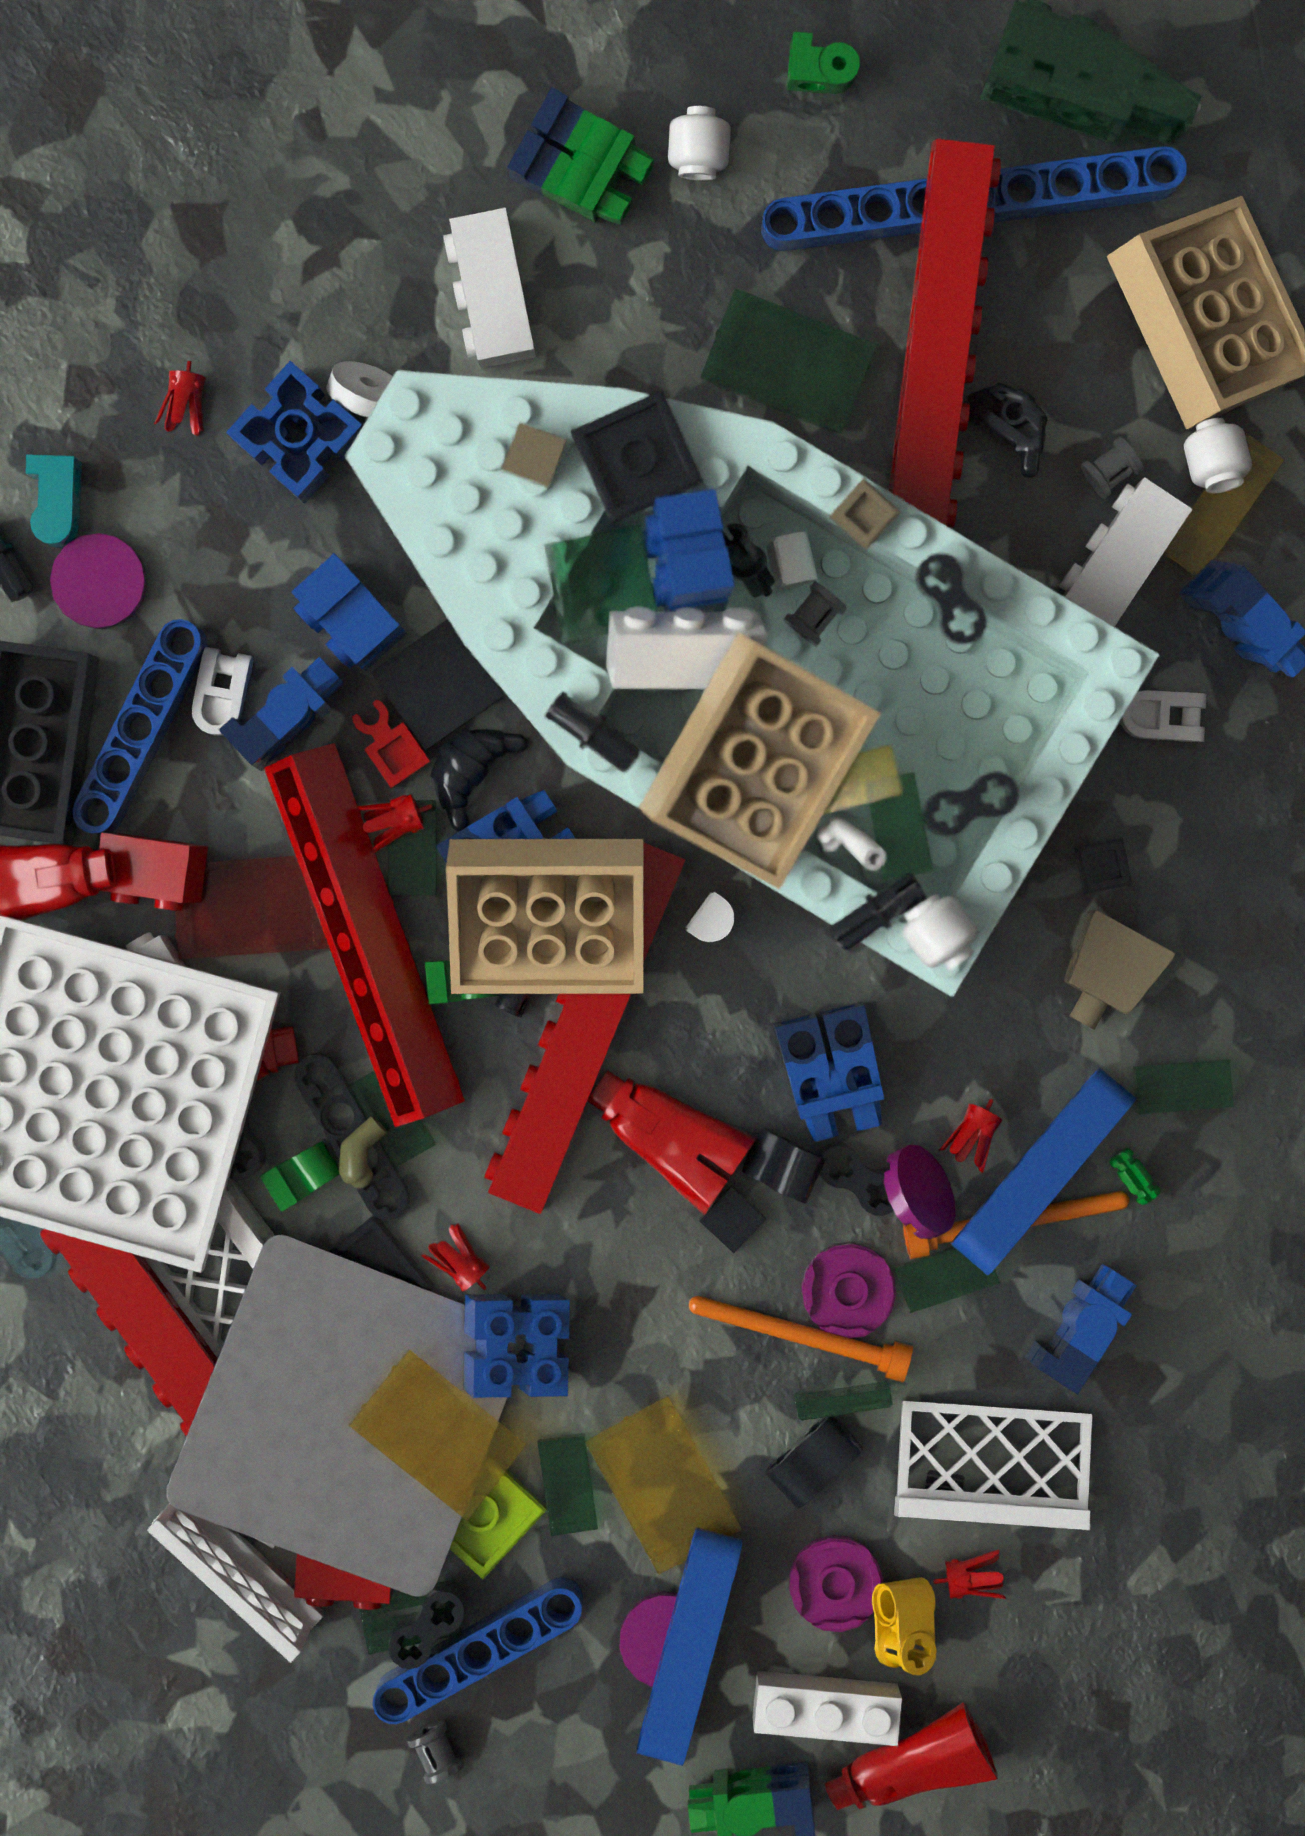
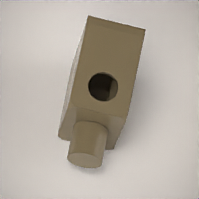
(1112, 967)

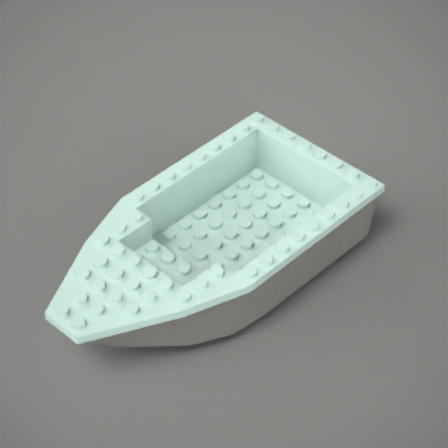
(1017, 701)

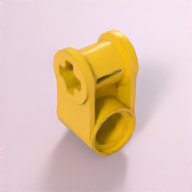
(903, 1620)

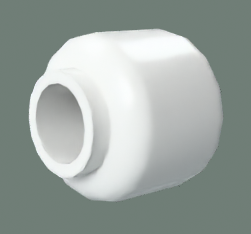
(699, 144)
(1217, 455)
(940, 931)

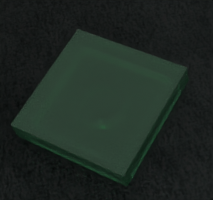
(596, 577)

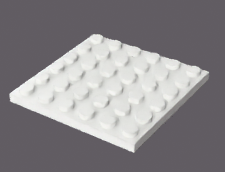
(121, 1091)

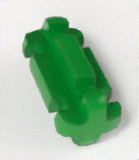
(1135, 1176)

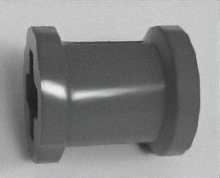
(1112, 467)
(815, 613)
(435, 1752)

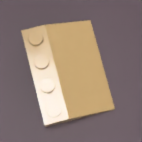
(1212, 310)
(758, 761)
(545, 916)

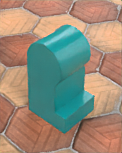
(59, 498)

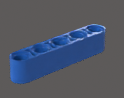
(120, 741)
(1043, 1171)
(689, 1646)
(466, 1670)

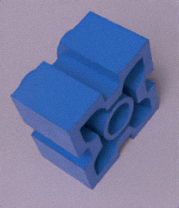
(267, 435)
(688, 552)
(349, 612)
(495, 1323)

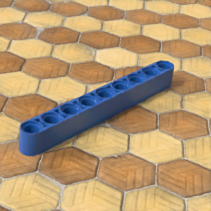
(1038, 177)

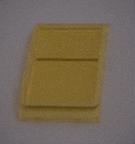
(437, 1434)
(661, 1482)

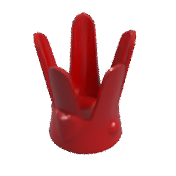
(181, 388)
(399, 814)
(976, 1125)
(464, 1267)
(964, 1582)

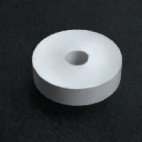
(357, 386)

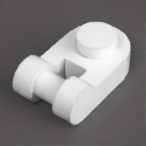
(217, 705)
(1150, 714)

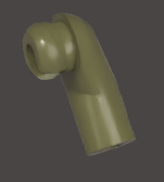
(354, 1153)

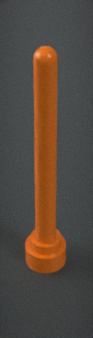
(1053, 1213)
(890, 1359)

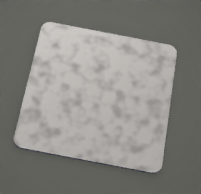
(273, 1423)

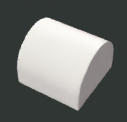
(791, 561)
(712, 919)

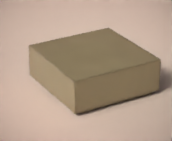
(534, 455)
(864, 514)

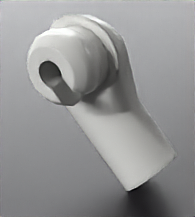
(856, 841)

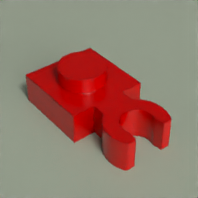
(394, 750)

